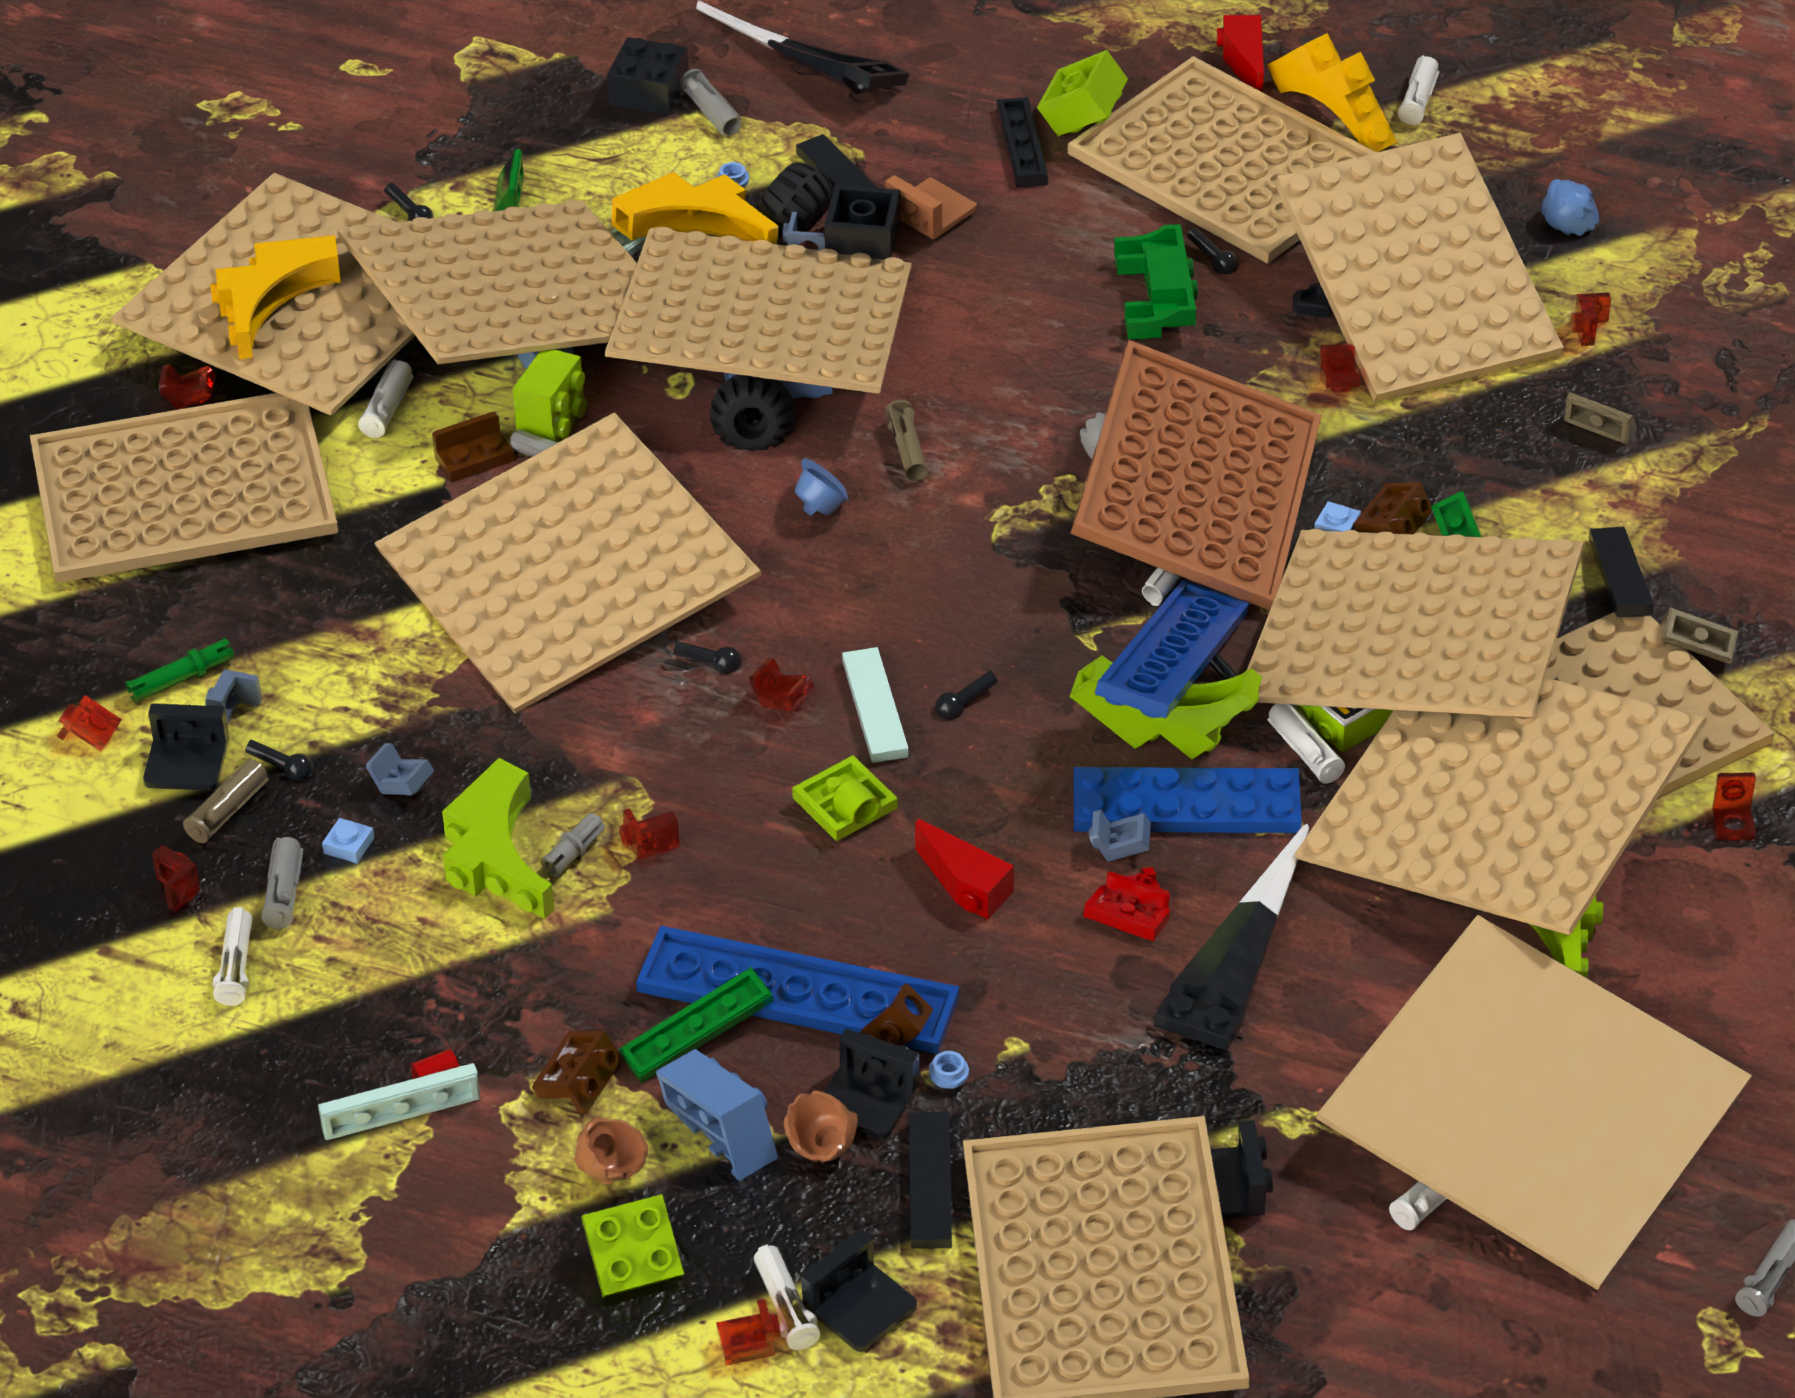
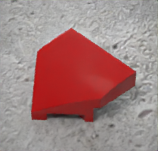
(1131, 904)

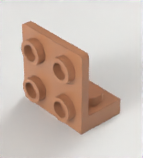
(930, 205)

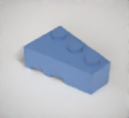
(722, 1108)

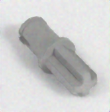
(573, 844)

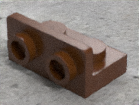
(471, 447)
(1395, 509)
(579, 1069)

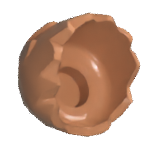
(819, 1126)
(610, 1150)

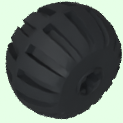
(799, 190)
(770, 424)

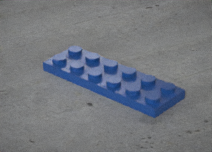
(1191, 798)

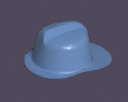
(819, 489)

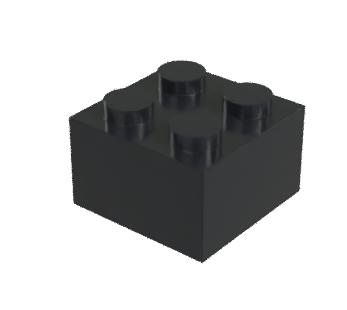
(647, 75)
(863, 221)

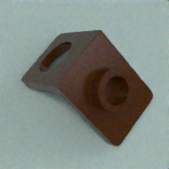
(897, 1022)

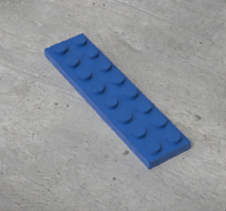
(1172, 649)
(803, 987)

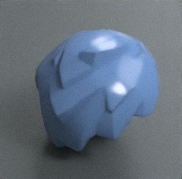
(1570, 207)

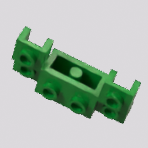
(1167, 281)

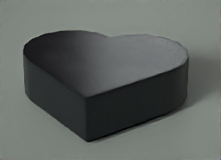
(1311, 301)

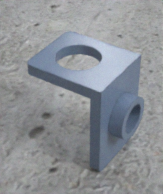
(793, 236)

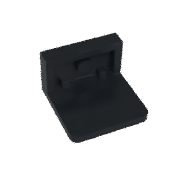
(186, 746)
(874, 1081)
(1241, 1174)
(854, 1294)

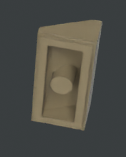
(1599, 418)
(1698, 635)

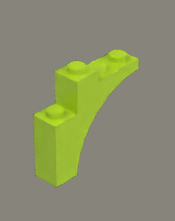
(1192, 723)
(482, 847)

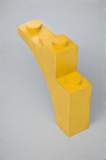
(1339, 85)
(674, 203)
(271, 279)

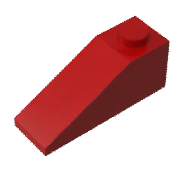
(1243, 47)
(967, 873)

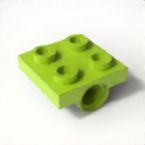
(844, 798)
(632, 1245)

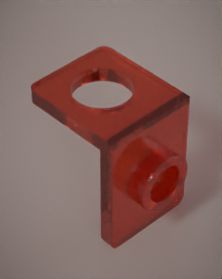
(1734, 800)

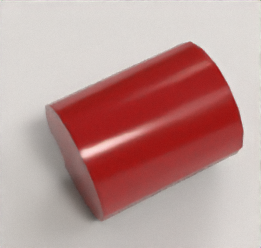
(433, 1064)

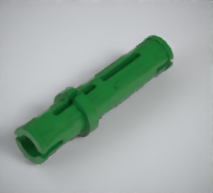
(193, 664)

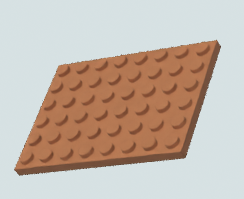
(1197, 475)

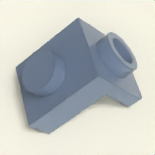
(234, 689)
(396, 774)
(1120, 837)

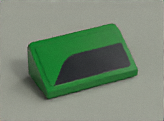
(510, 183)

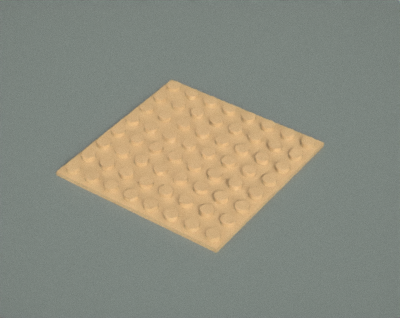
(498, 278)
(761, 310)
(311, 346)
(566, 561)
(1415, 622)
(1505, 806)
(1535, 1100)

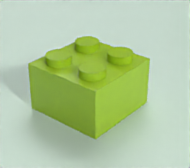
(1082, 93)
(550, 395)

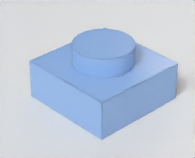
(1337, 518)
(348, 840)

